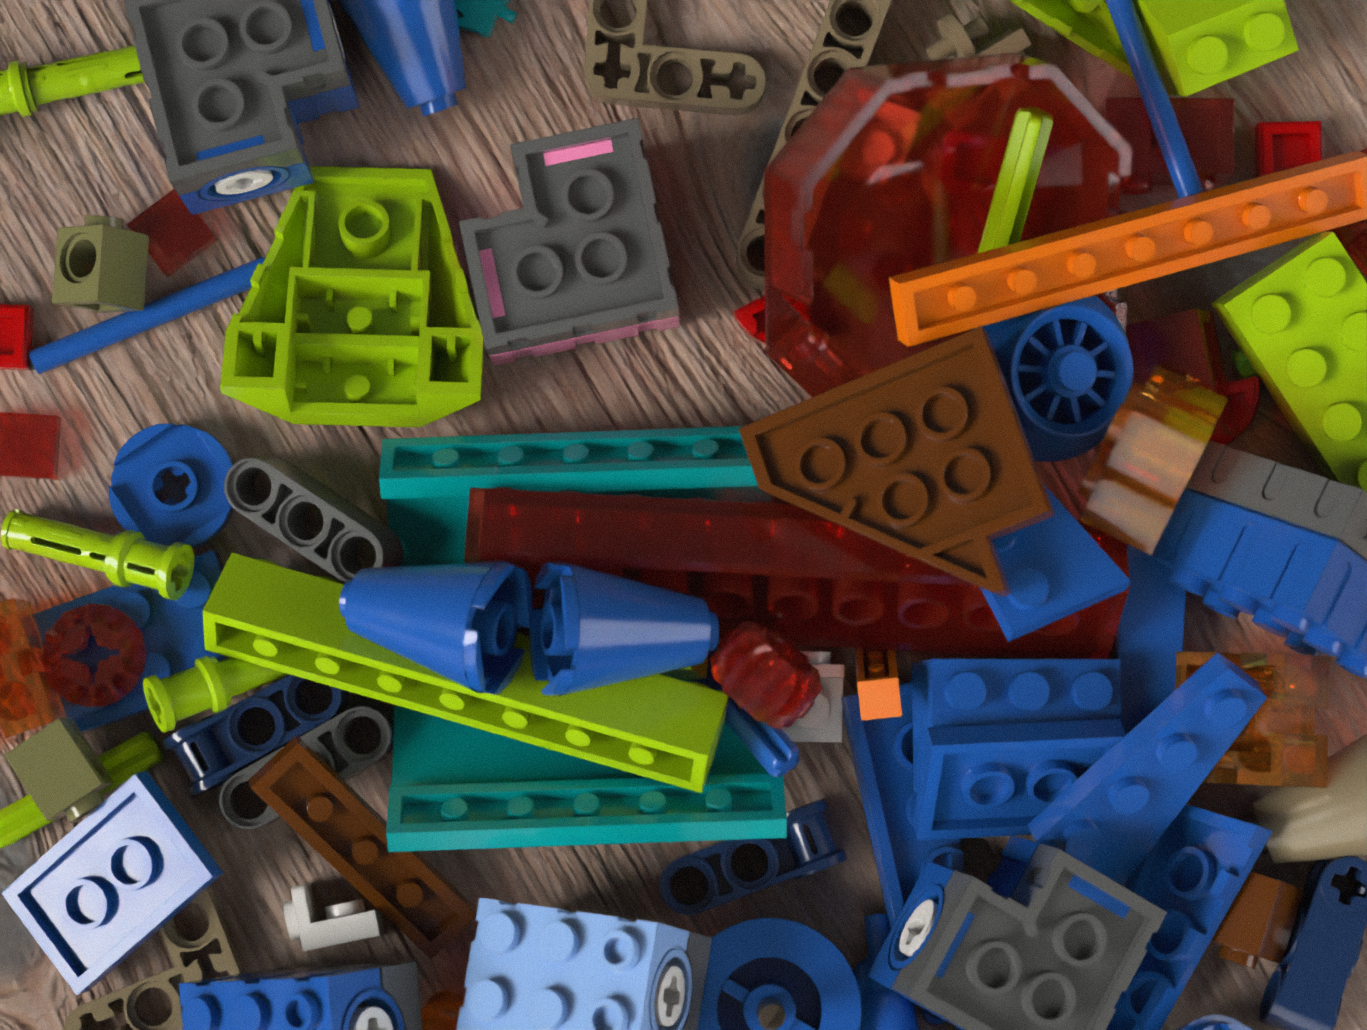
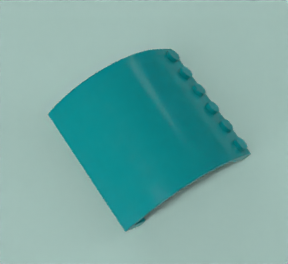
(491, 791)

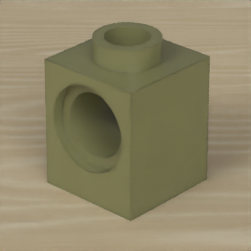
(100, 266)
(60, 771)

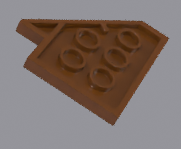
(912, 459)

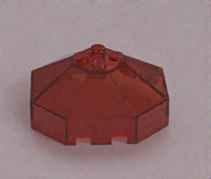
(903, 179)

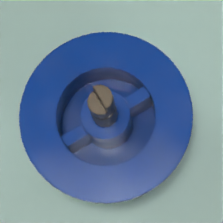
(777, 979)

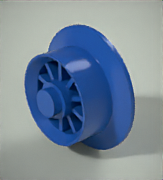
(1064, 374)

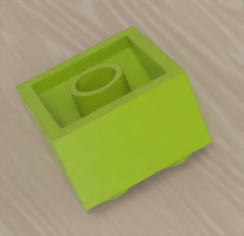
(1213, 39)

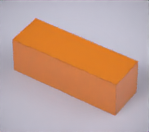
(877, 683)

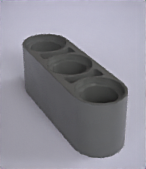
(285, 514)
(332, 744)

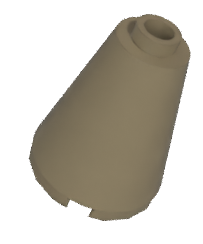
(1319, 821)

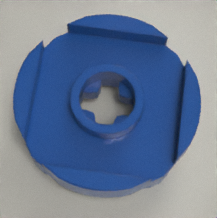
(139, 480)

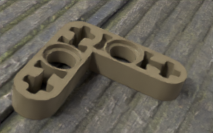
(647, 60)
(168, 980)

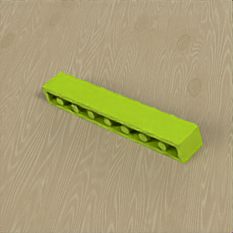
(296, 627)

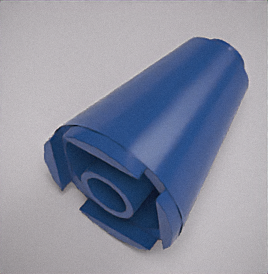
(415, 47)
(445, 617)
(612, 629)

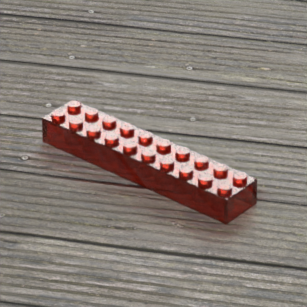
(773, 568)

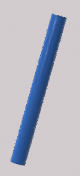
(1155, 97)
(136, 322)

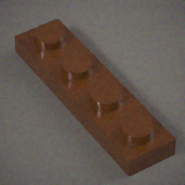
(355, 844)

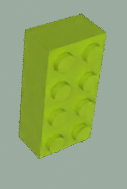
(1308, 343)

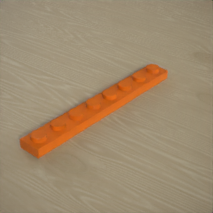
(1128, 248)

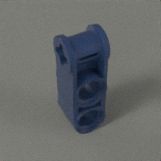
(218, 744)
(785, 856)
(1320, 951)

